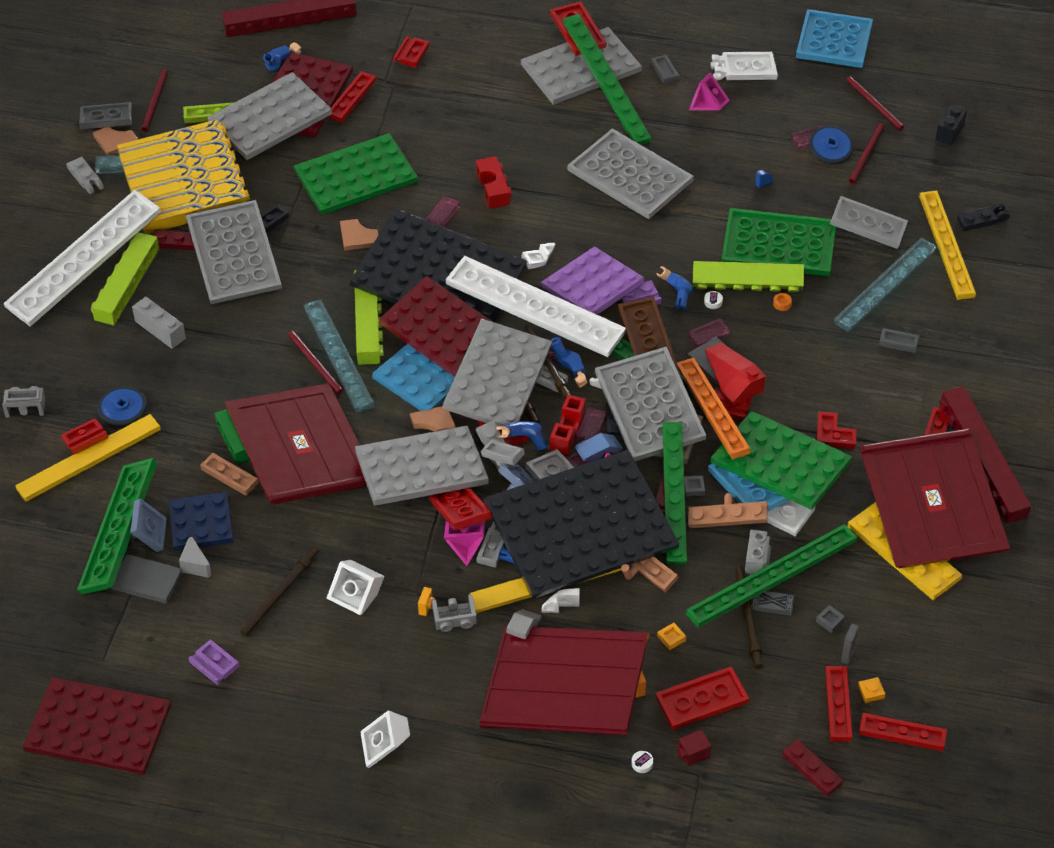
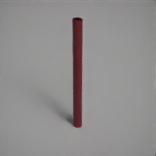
(154, 100)
(875, 103)
(866, 153)
(316, 363)

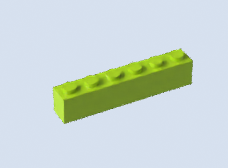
(748, 275)
(125, 278)
(368, 327)

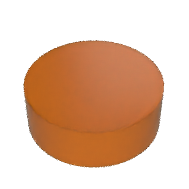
(782, 301)

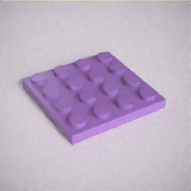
(593, 281)

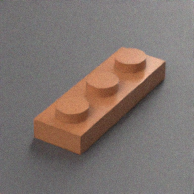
(229, 474)

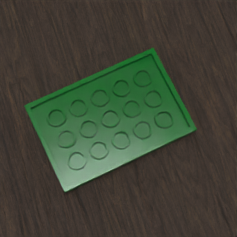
(355, 173)
(779, 240)
(784, 461)

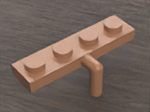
(728, 514)
(653, 571)

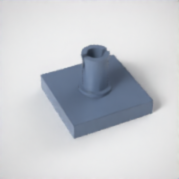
(515, 475)
(148, 525)

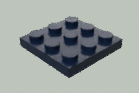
(201, 517)

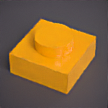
(425, 601)
(671, 636)
(871, 690)

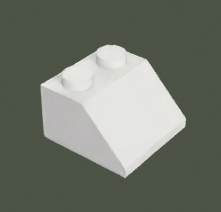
(354, 586)

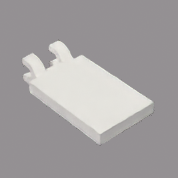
(744, 66)

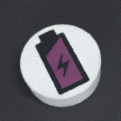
(713, 300)
(642, 761)

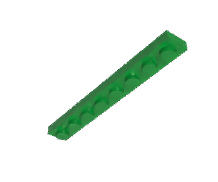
(674, 489)

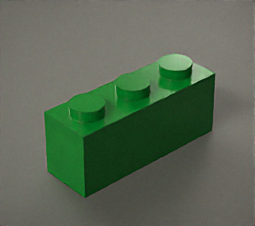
(231, 437)

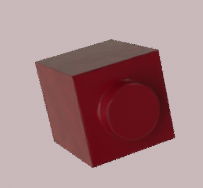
(694, 748)

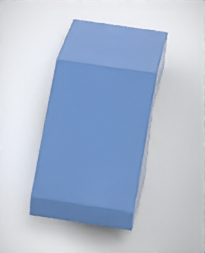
(596, 447)

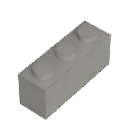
(159, 322)

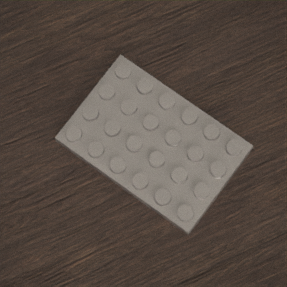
(565, 75)
(271, 115)
(630, 173)
(233, 252)
(497, 374)
(644, 395)
(421, 465)

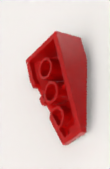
(736, 375)

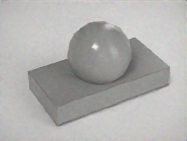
(502, 453)

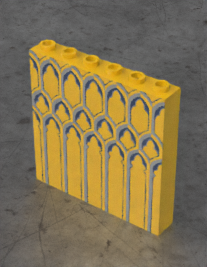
(183, 172)

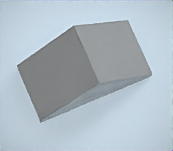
(193, 561)

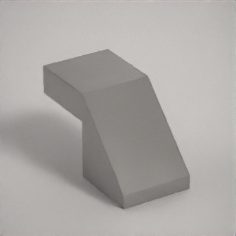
(522, 623)

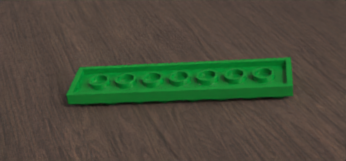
(116, 527)

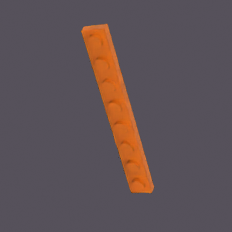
(713, 408)

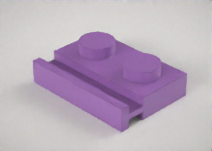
(645, 290)
(214, 662)

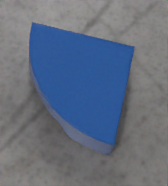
(763, 178)

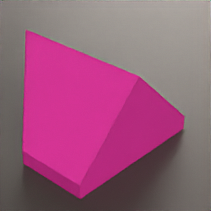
(709, 95)
(465, 541)

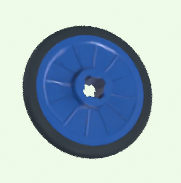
(831, 144)
(122, 406)

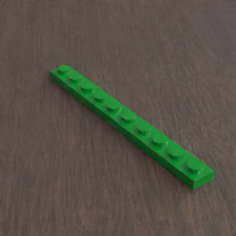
(606, 79)
(770, 576)

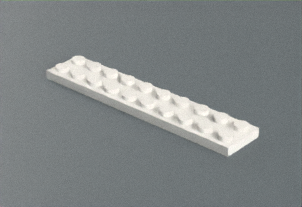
(82, 258)
(536, 306)

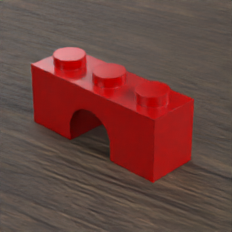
(491, 174)
(571, 419)

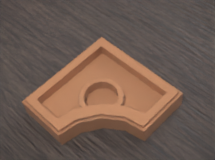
(110, 138)
(357, 236)
(433, 419)

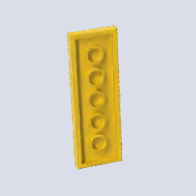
(929, 578)

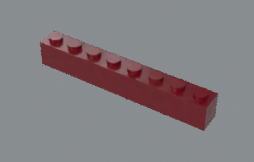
(285, 15)
(1004, 486)

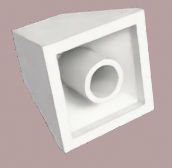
(383, 736)

